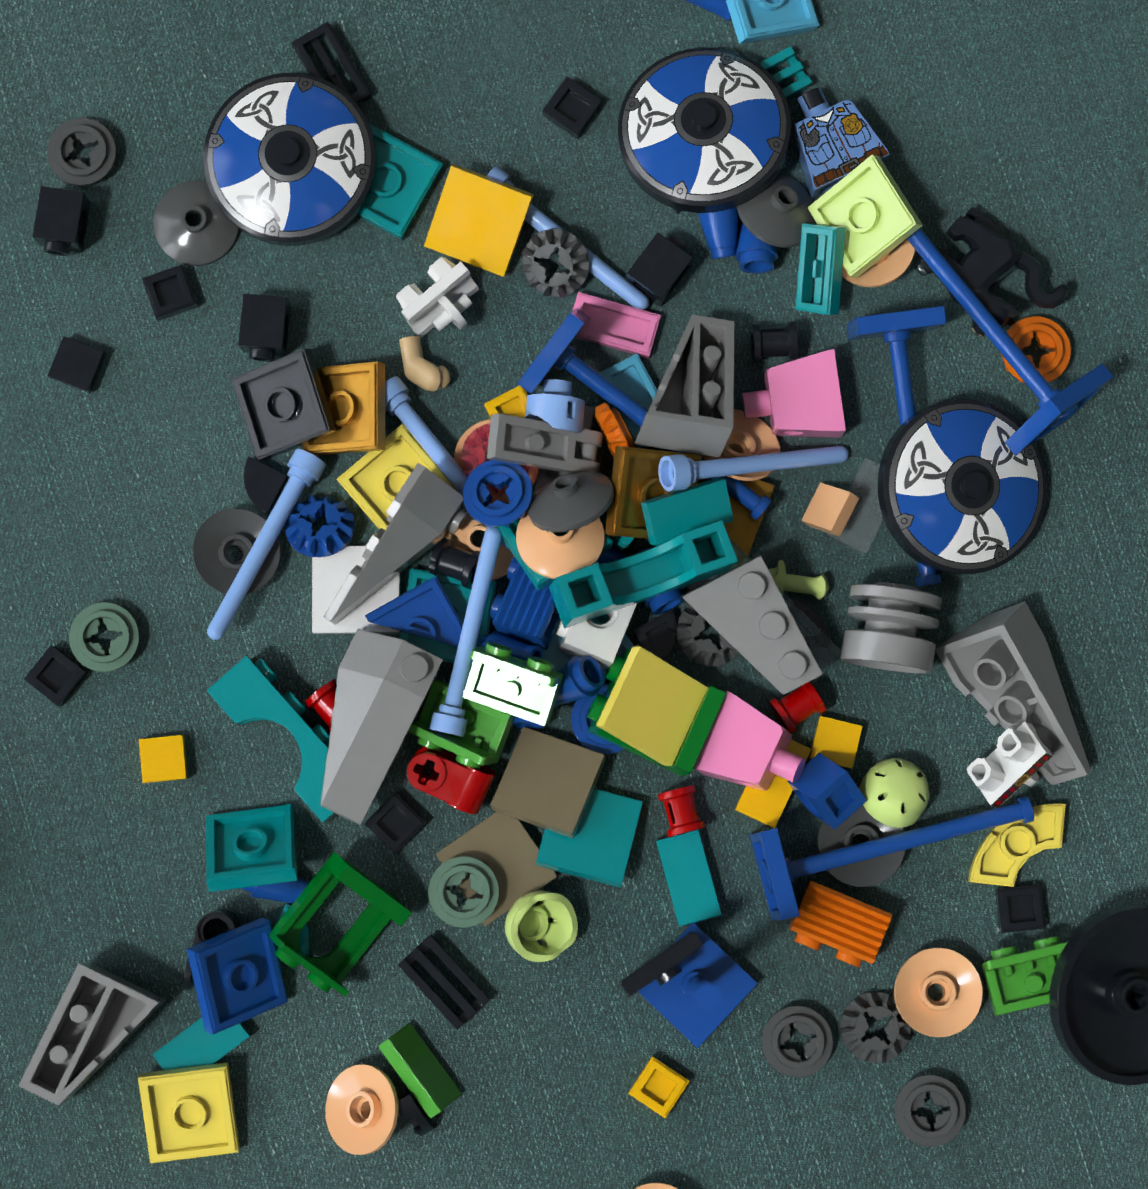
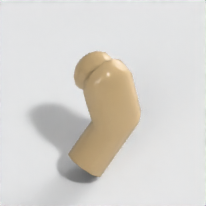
(420, 370)

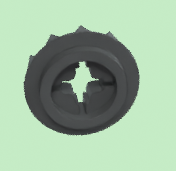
(62, 148)
(571, 255)
(701, 651)
(854, 1026)
(816, 1050)
(945, 1124)

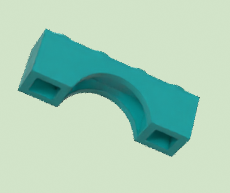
(631, 580)
(250, 696)

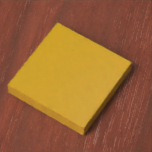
(478, 220)

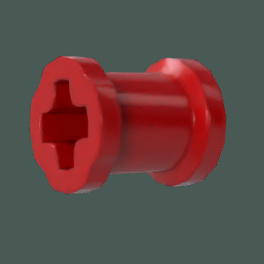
(323, 702)
(797, 706)
(681, 811)

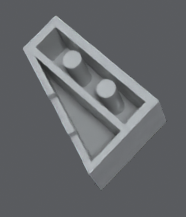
(696, 393)
(756, 621)
(86, 1030)

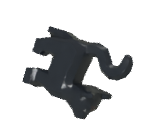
(991, 260)

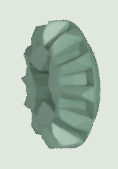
(88, 625)
(445, 903)

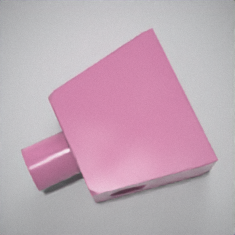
(800, 398)
(747, 747)

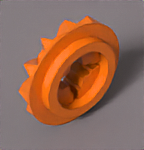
(1048, 336)
(613, 427)

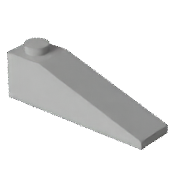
(1014, 677)

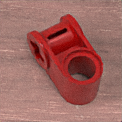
(451, 781)

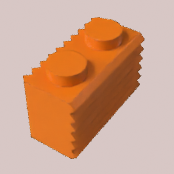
(840, 923)

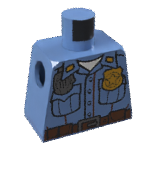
(832, 141)

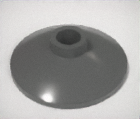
(778, 212)
(195, 244)
(571, 501)
(227, 530)
(866, 872)

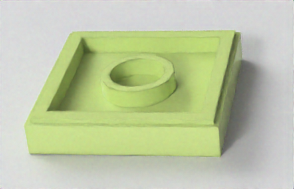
(871, 210)

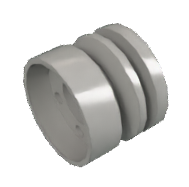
(891, 628)

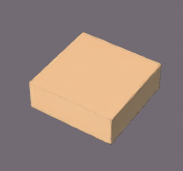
(830, 509)

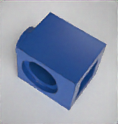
(827, 791)

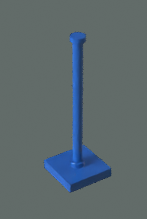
(896, 331)
(561, 355)
(1054, 405)
(780, 873)
(703, 991)

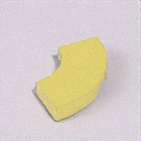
(1012, 844)

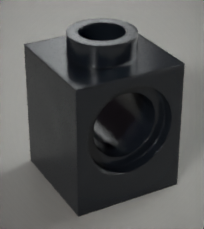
(61, 220)
(660, 267)
(264, 326)

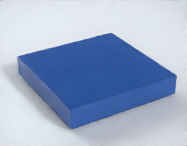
(237, 975)

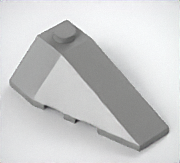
(418, 521)
(374, 706)

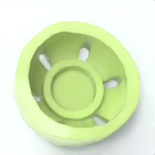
(901, 786)
(529, 922)

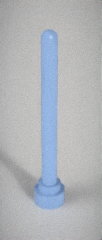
(596, 266)
(398, 404)
(678, 471)
(302, 472)
(451, 715)

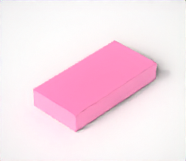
(617, 325)

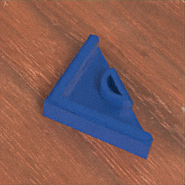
(421, 612)

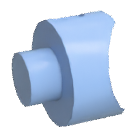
(557, 406)

